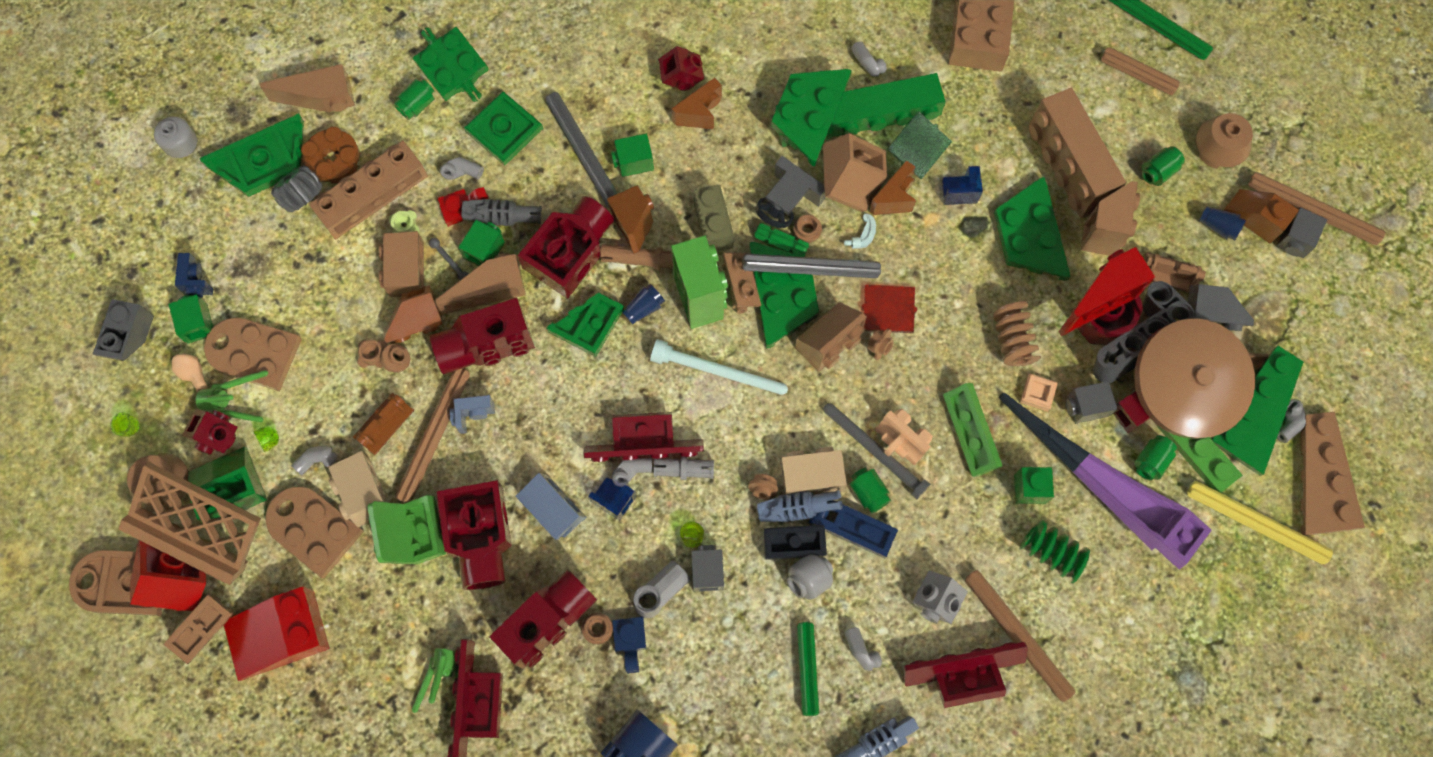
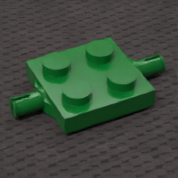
(451, 64)

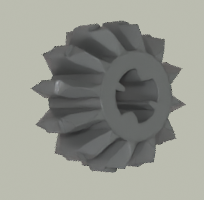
(296, 189)

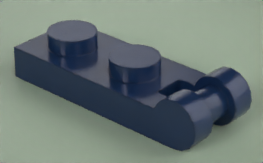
(858, 530)

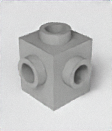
(939, 598)

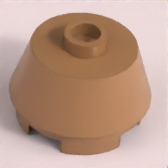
(1224, 140)
(165, 461)

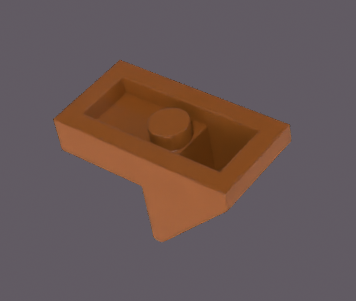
(694, 109)
(893, 195)

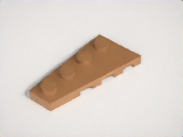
(1328, 487)

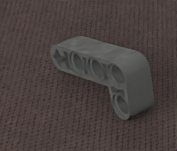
(1159, 313)

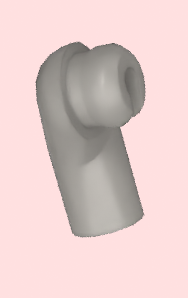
(864, 57)
(459, 167)
(1293, 420)
(314, 455)
(628, 468)
(859, 651)

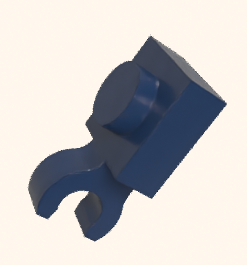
(629, 638)

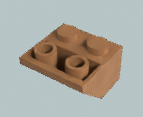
(853, 171)
(1111, 221)
(831, 335)

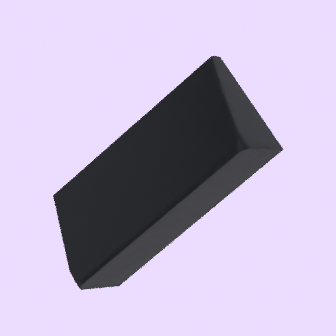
(794, 542)

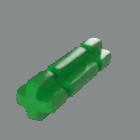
(781, 240)

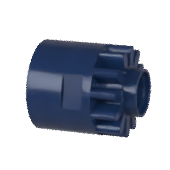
(639, 739)

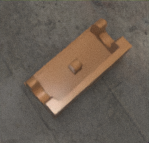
(198, 628)

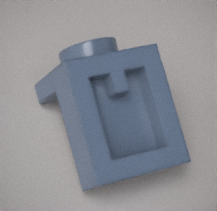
(472, 407)

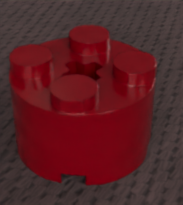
(1113, 324)

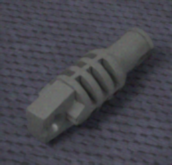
(500, 212)

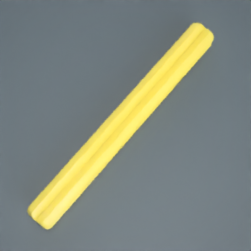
(1260, 522)

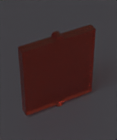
(889, 308)

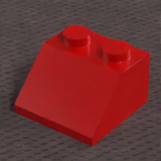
(164, 581)

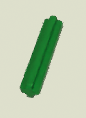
(808, 669)

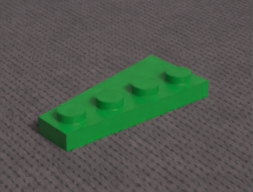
(1256, 433)

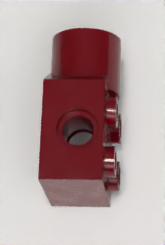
(567, 246)
(483, 337)
(476, 532)
(551, 612)

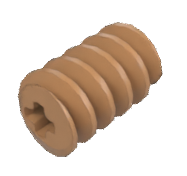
(1014, 336)

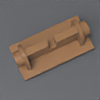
(1174, 272)
(742, 283)

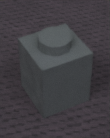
(1302, 233)
(1091, 402)
(707, 569)

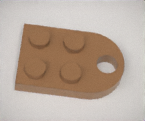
(252, 350)
(313, 530)
(111, 584)

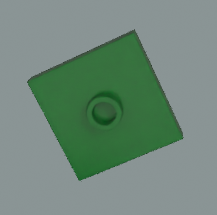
(503, 128)

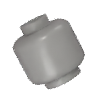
(175, 137)
(810, 577)

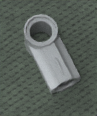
(662, 588)

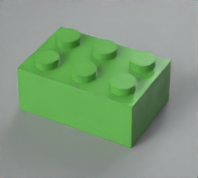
(699, 281)

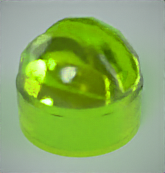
(124, 425)
(267, 437)
(691, 530)

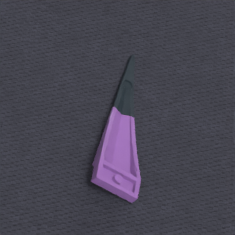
(1151, 516)

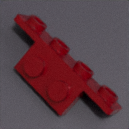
(643, 435)
(967, 676)
(476, 702)

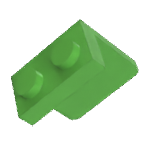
(406, 531)

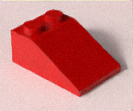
(1117, 283)
(276, 633)

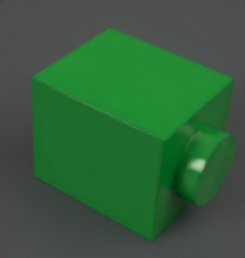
(633, 155)
(481, 243)
(191, 318)
(1034, 485)

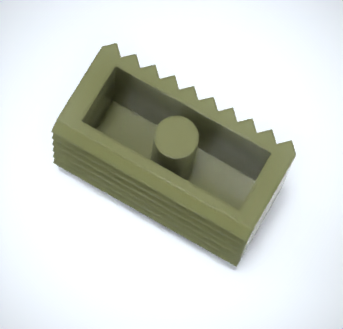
(713, 217)

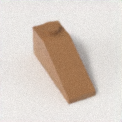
(318, 89)
(489, 283)

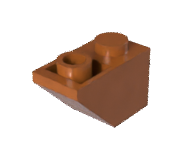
(413, 313)

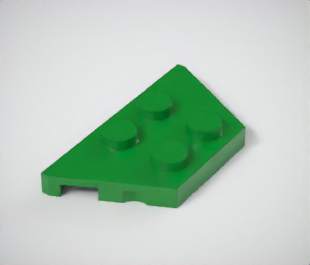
(809, 109)
(260, 158)
(1031, 232)
(785, 298)

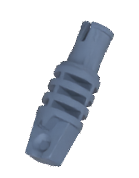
(797, 506)
(882, 739)

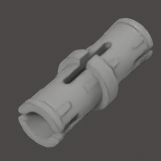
(684, 468)

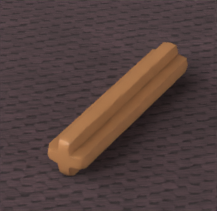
(1140, 71)

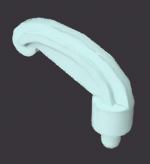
(866, 236)

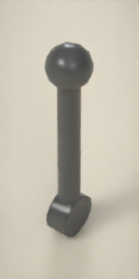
(435, 244)

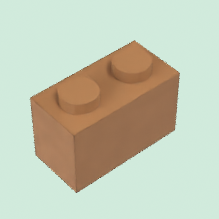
(402, 262)

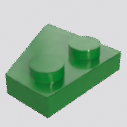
(588, 324)

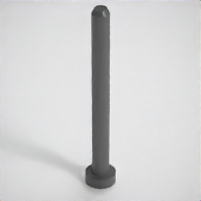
(877, 451)

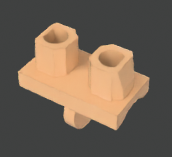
(902, 438)

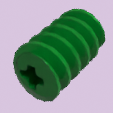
(1057, 550)

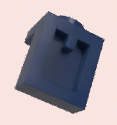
(189, 276)

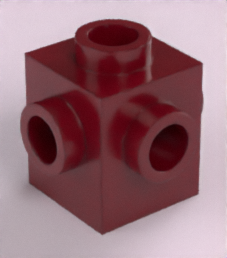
(681, 68)
(210, 431)

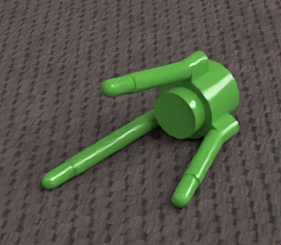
(218, 399)
(440, 665)

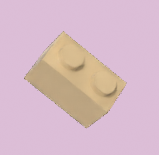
(813, 472)
(357, 486)

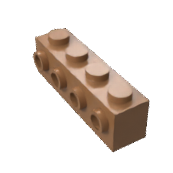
(368, 189)

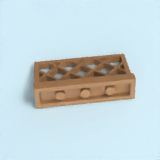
(184, 542)

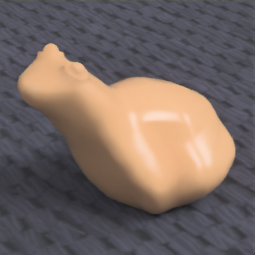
(189, 369)

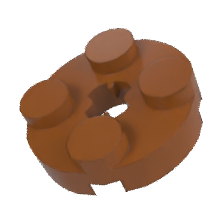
(329, 141)

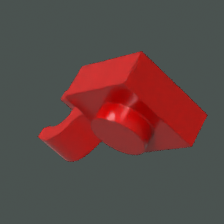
(452, 204)

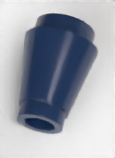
(1223, 222)
(643, 304)

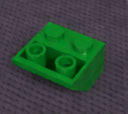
(231, 479)

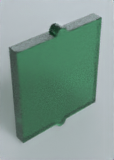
(919, 144)

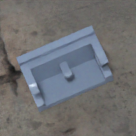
(550, 506)

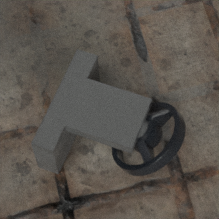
(787, 193)

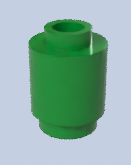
(414, 98)
(1162, 165)
(1155, 458)
(870, 489)

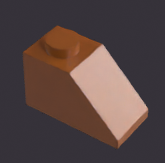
(1263, 211)
(632, 215)

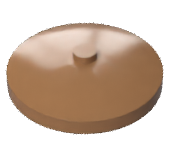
(1194, 378)

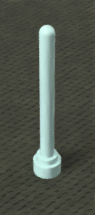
(664, 353)

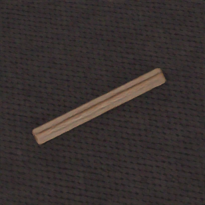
(1335, 216)
(432, 436)
(1018, 634)

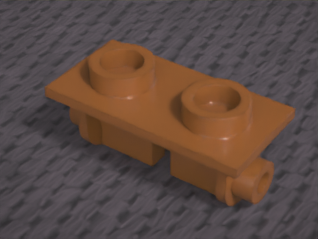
(383, 423)

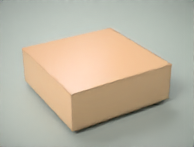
(1038, 392)

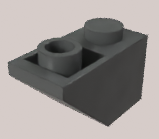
(1219, 306)
(123, 330)

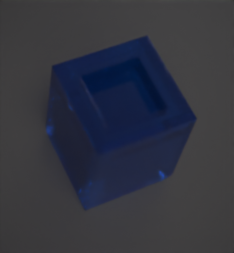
(963, 189)
(613, 499)

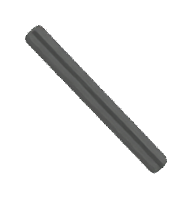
(581, 146)
(811, 265)

